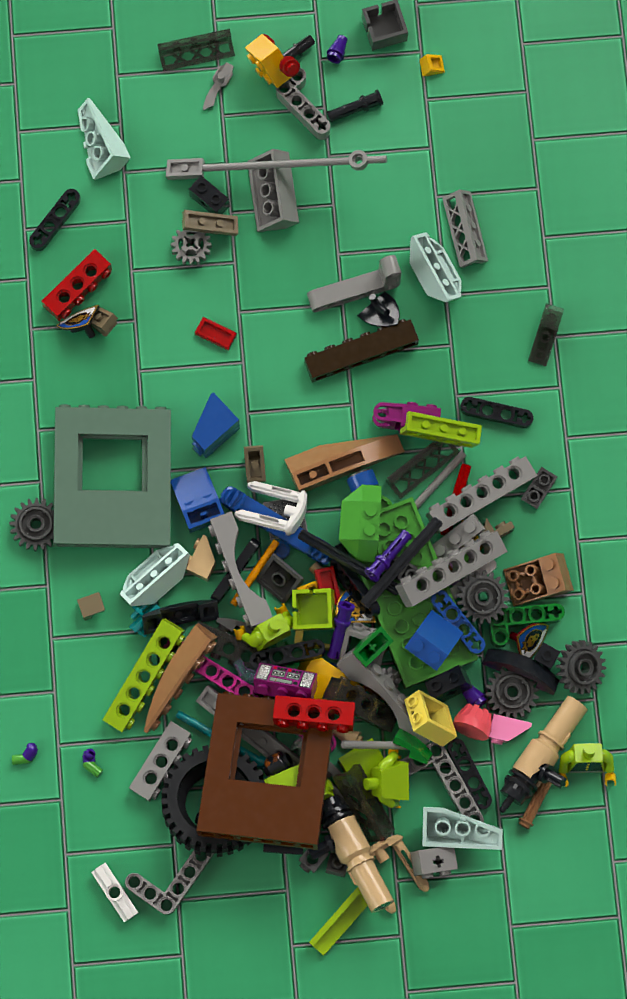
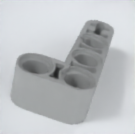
(304, 108)

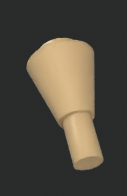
(350, 736)

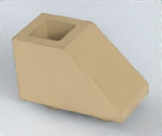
(202, 561)

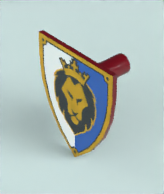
(530, 638)

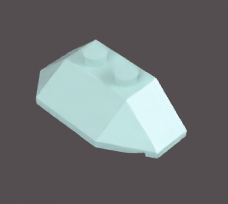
(434, 268)
(155, 576)

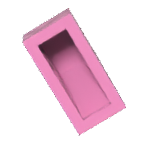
(505, 729)

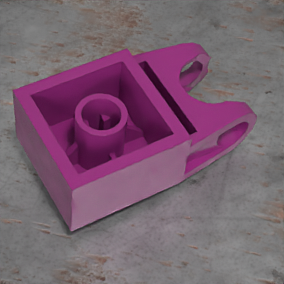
(396, 413)

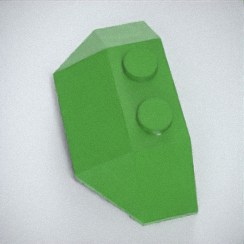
(361, 522)

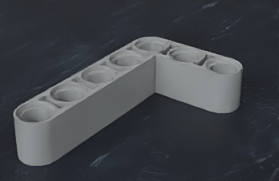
(358, 287)
(453, 775)
(169, 894)

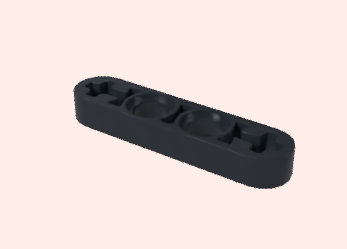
(52, 218)
(496, 415)
(241, 563)
(354, 587)
(287, 651)
(472, 772)

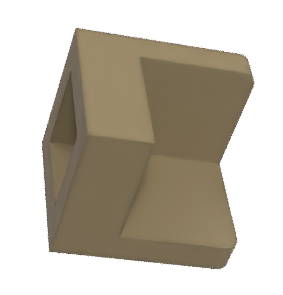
(91, 605)

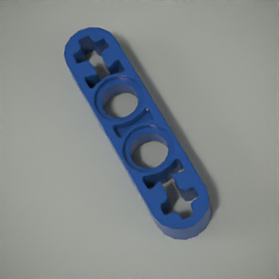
(461, 619)

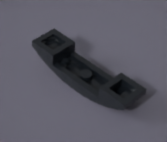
(181, 613)
(524, 666)

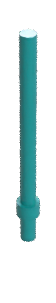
(206, 730)

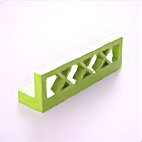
(441, 430)
(339, 922)

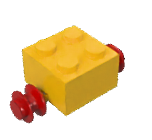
(270, 61)

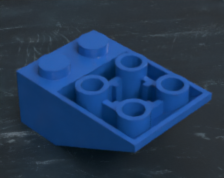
(197, 499)

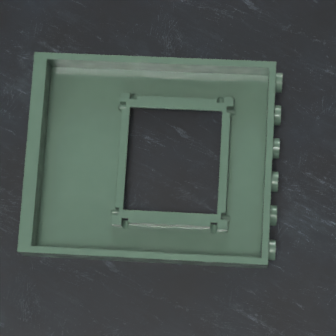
(112, 516)

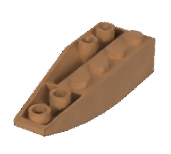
(339, 459)
(178, 672)

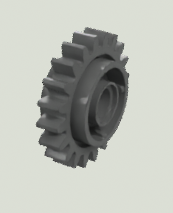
(23, 521)
(494, 593)
(581, 680)
(508, 704)

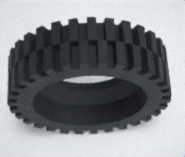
(174, 797)

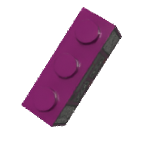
(284, 681)

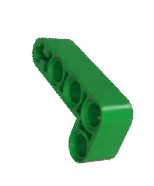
(525, 612)

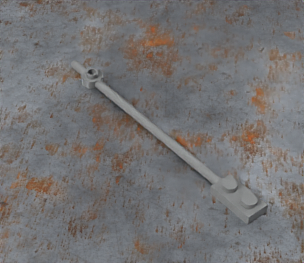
(195, 167)

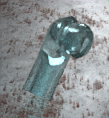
(243, 672)

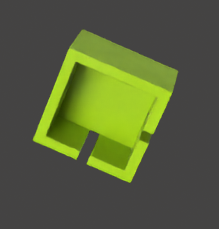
(316, 610)

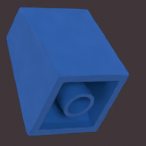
(214, 427)
(434, 640)

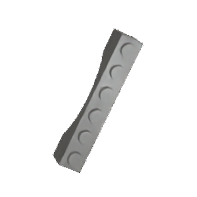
(226, 534)
(376, 680)

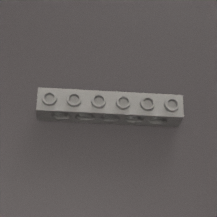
(523, 471)
(493, 549)

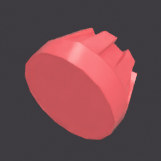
(473, 722)

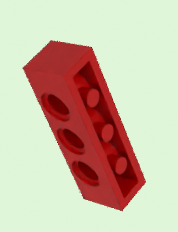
(93, 261)
(306, 706)

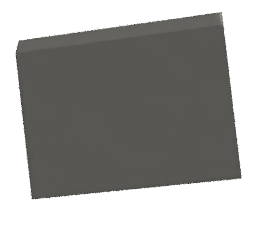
(279, 578)

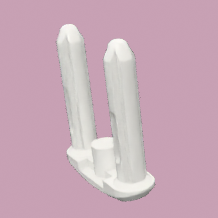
(295, 513)

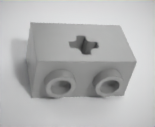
(423, 861)

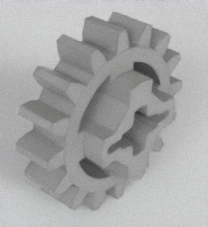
(185, 251)

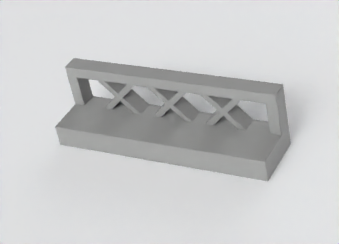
(468, 225)

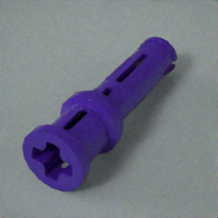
(382, 562)
(342, 622)

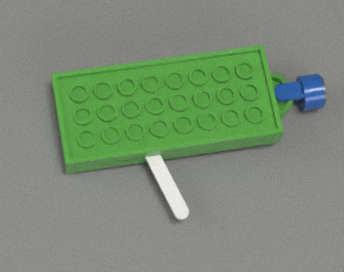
(394, 617)

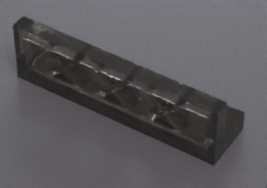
(195, 43)
(414, 463)
(368, 804)

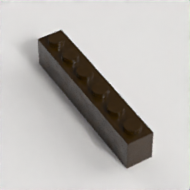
(360, 350)

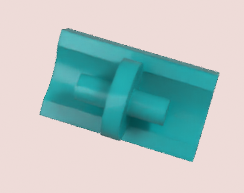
(137, 625)

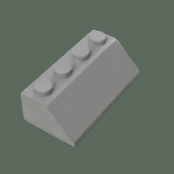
(273, 194)

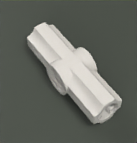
(107, 881)

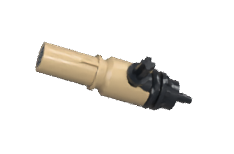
(541, 754)
(353, 850)

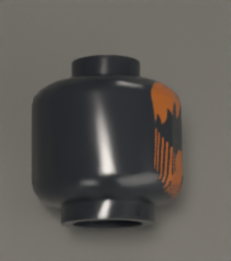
(277, 763)

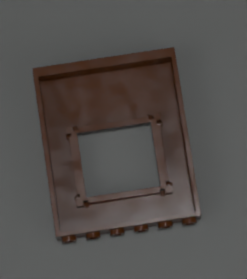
(255, 809)

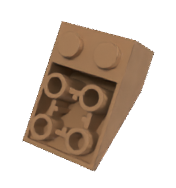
(538, 579)

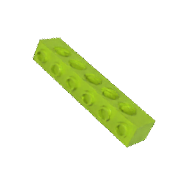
(114, 715)

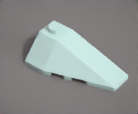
(104, 146)
(456, 830)

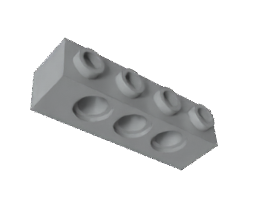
(172, 732)

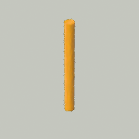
(258, 567)

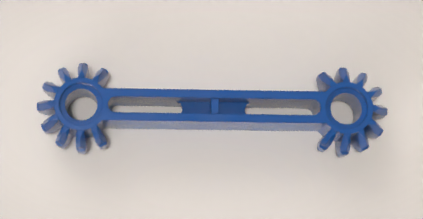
(237, 500)

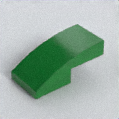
(419, 750)

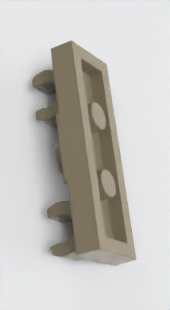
(210, 223)

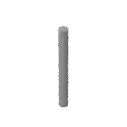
(439, 479)
(370, 745)

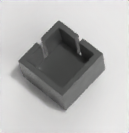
(385, 28)

